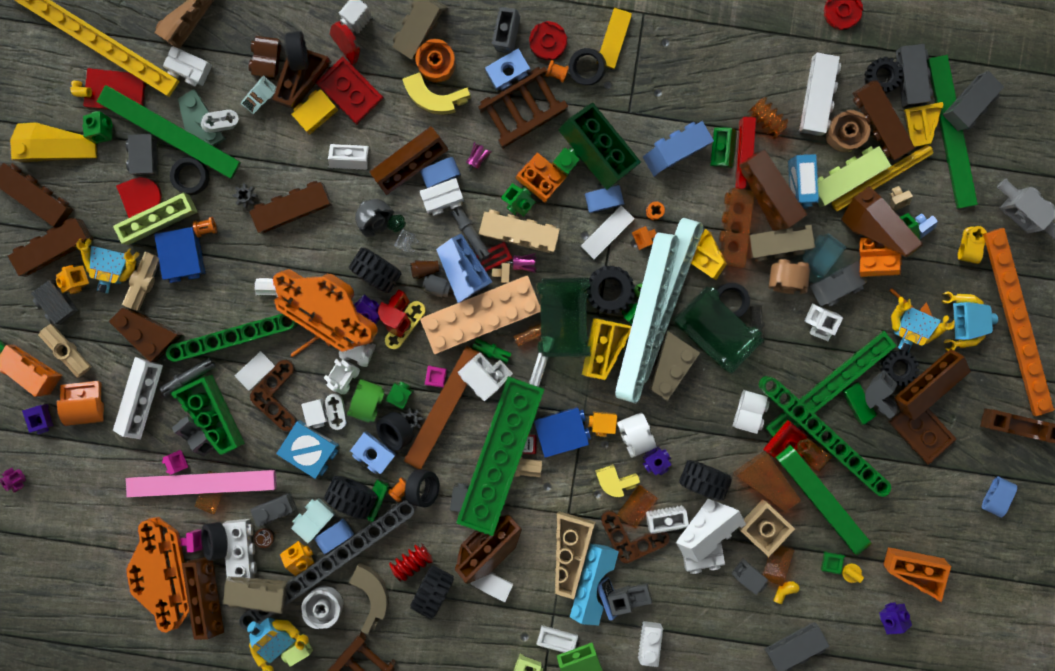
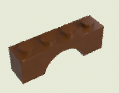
(1018, 425)

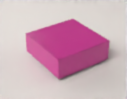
(435, 376)

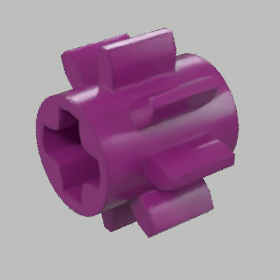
(12, 480)

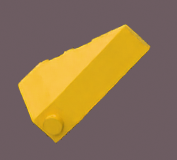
(45, 143)

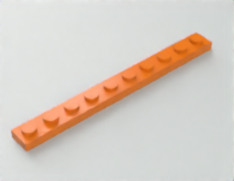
(1018, 321)

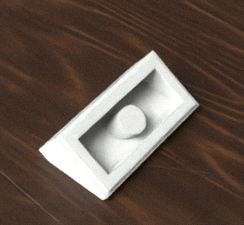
(348, 156)

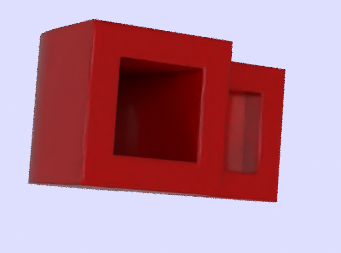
(392, 314)

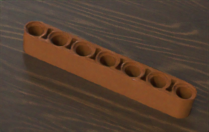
(440, 413)

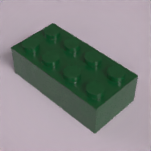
(599, 145)

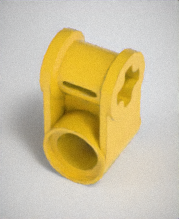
(972, 247)

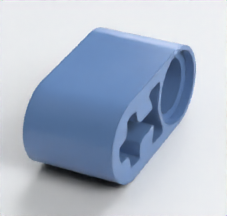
(440, 172)
(604, 199)
(999, 497)
(333, 536)

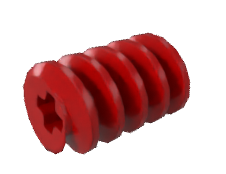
(411, 563)

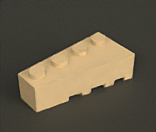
(519, 232)
(572, 548)

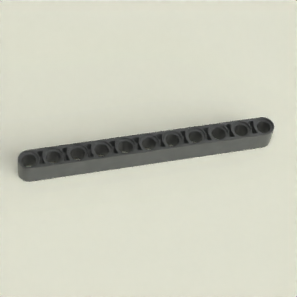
(336, 559)

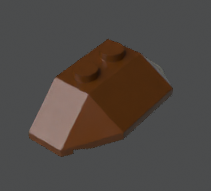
(484, 552)

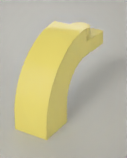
(431, 102)

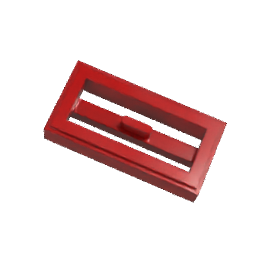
(506, 251)

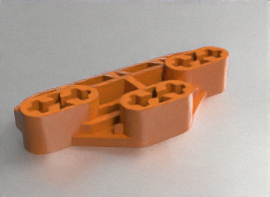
(329, 306)
(157, 574)

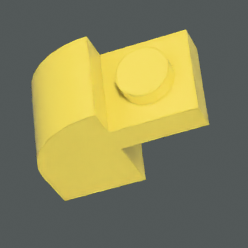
(612, 484)

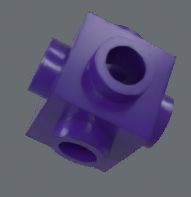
(368, 308)
(650, 458)
(895, 618)

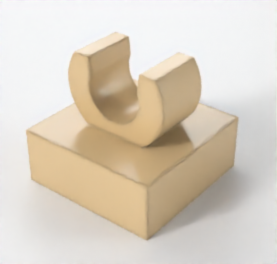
(899, 199)
(503, 273)

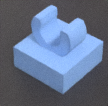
(926, 225)

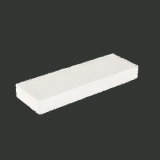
(607, 232)

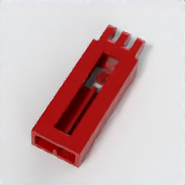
(745, 147)

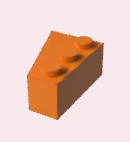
(28, 371)
(919, 570)

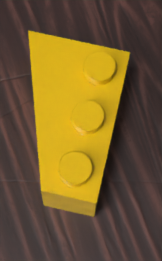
(605, 344)

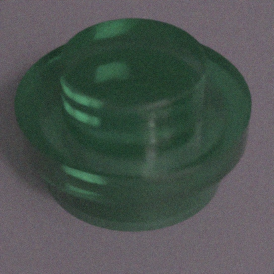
(396, 223)

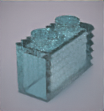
(823, 255)

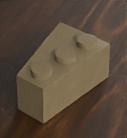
(418, 26)
(780, 243)
(672, 365)
(255, 593)

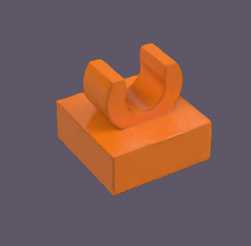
(644, 237)

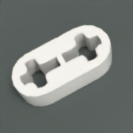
(220, 125)
(331, 412)

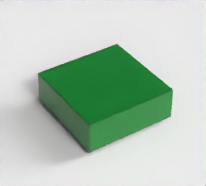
(832, 562)

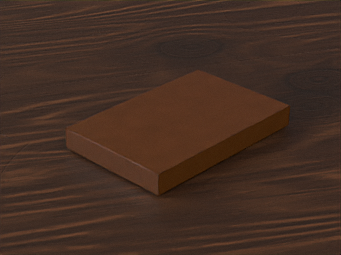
(924, 435)

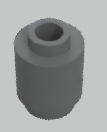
(436, 286)

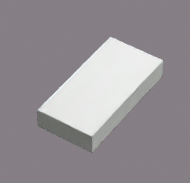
(556, 639)

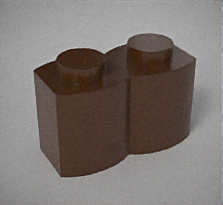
(265, 57)

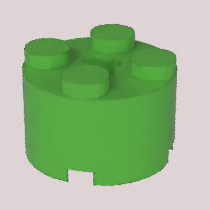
(365, 400)

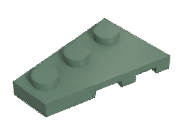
(192, 112)

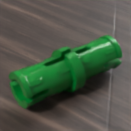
(491, 350)

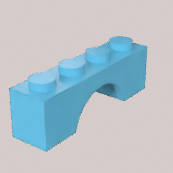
(598, 562)

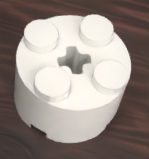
(636, 435)
(311, 605)

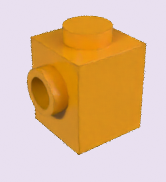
(603, 423)

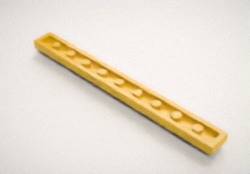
(103, 44)

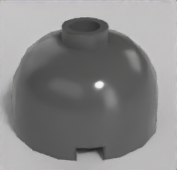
(372, 216)

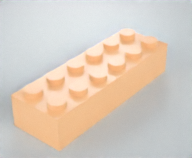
(480, 314)

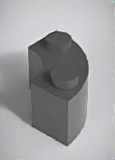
(838, 284)

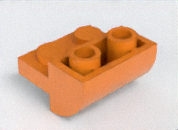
(540, 177)
(877, 259)
(80, 403)

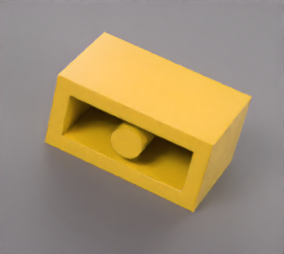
(314, 111)

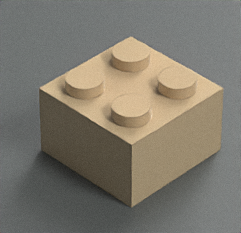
(766, 528)

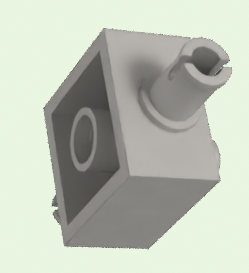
(1028, 208)

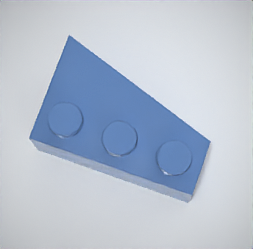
(678, 147)

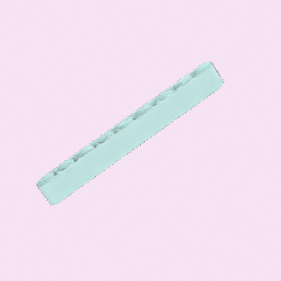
(689, 234)
(647, 317)

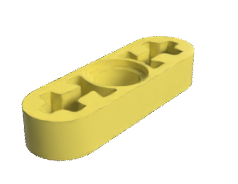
(413, 324)

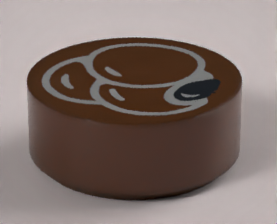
(264, 537)

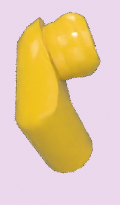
(79, 91)

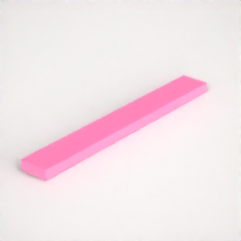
(201, 483)

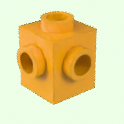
(72, 279)
(297, 558)

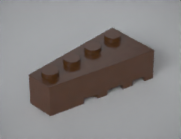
(772, 191)

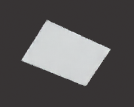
(254, 370)

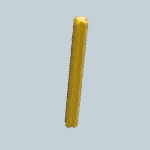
(884, 176)

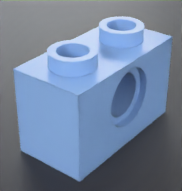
(512, 60)
(367, 442)

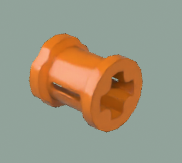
(557, 71)
(661, 210)
(197, 226)
(398, 490)

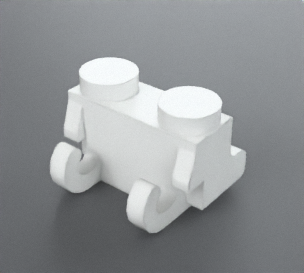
(361, 354)
(341, 375)

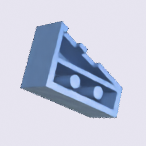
(462, 268)

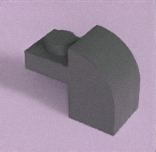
(879, 392)
(194, 435)
(627, 597)

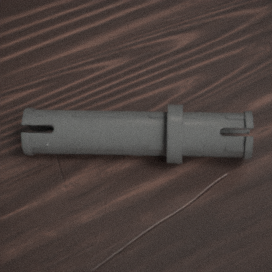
(467, 227)
(181, 380)

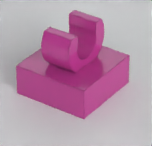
(175, 462)
(192, 541)

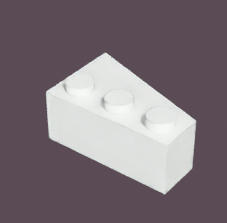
(708, 529)

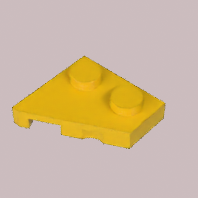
(922, 123)
(708, 256)

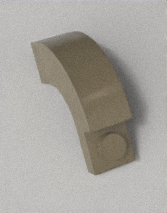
(374, 586)

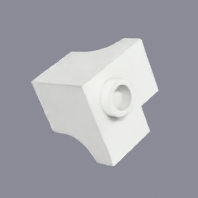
(824, 322)

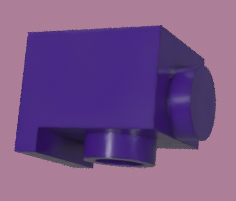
(32, 419)

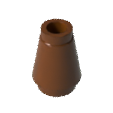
(423, 268)

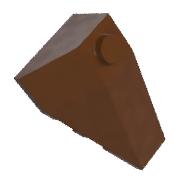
(875, 219)

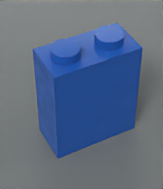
(179, 255)
(562, 431)

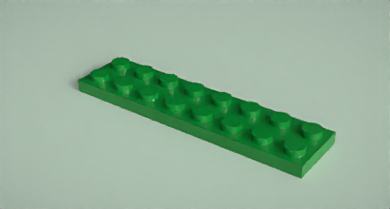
(500, 456)

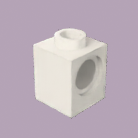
(315, 413)

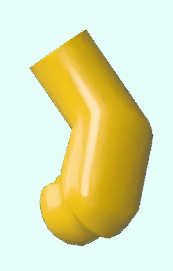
(787, 588)

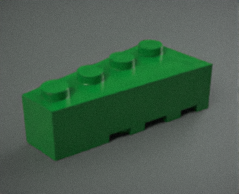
(210, 413)

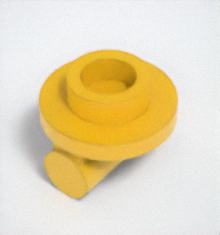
(852, 573)

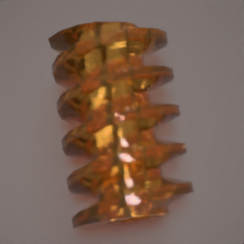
(769, 117)

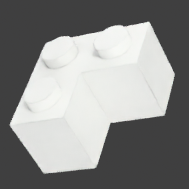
(483, 376)

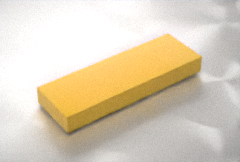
(615, 36)

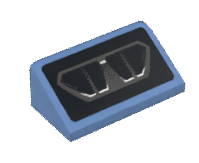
(604, 589)

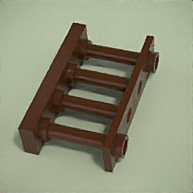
(523, 126)
(359, 645)

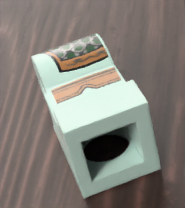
(258, 95)

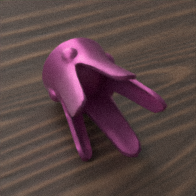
(476, 158)
(523, 262)

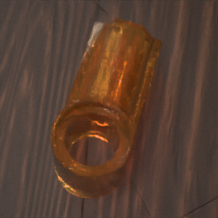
(815, 455)

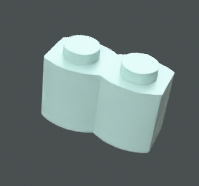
(312, 520)

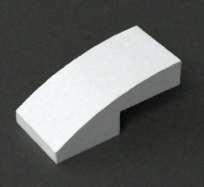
(494, 586)

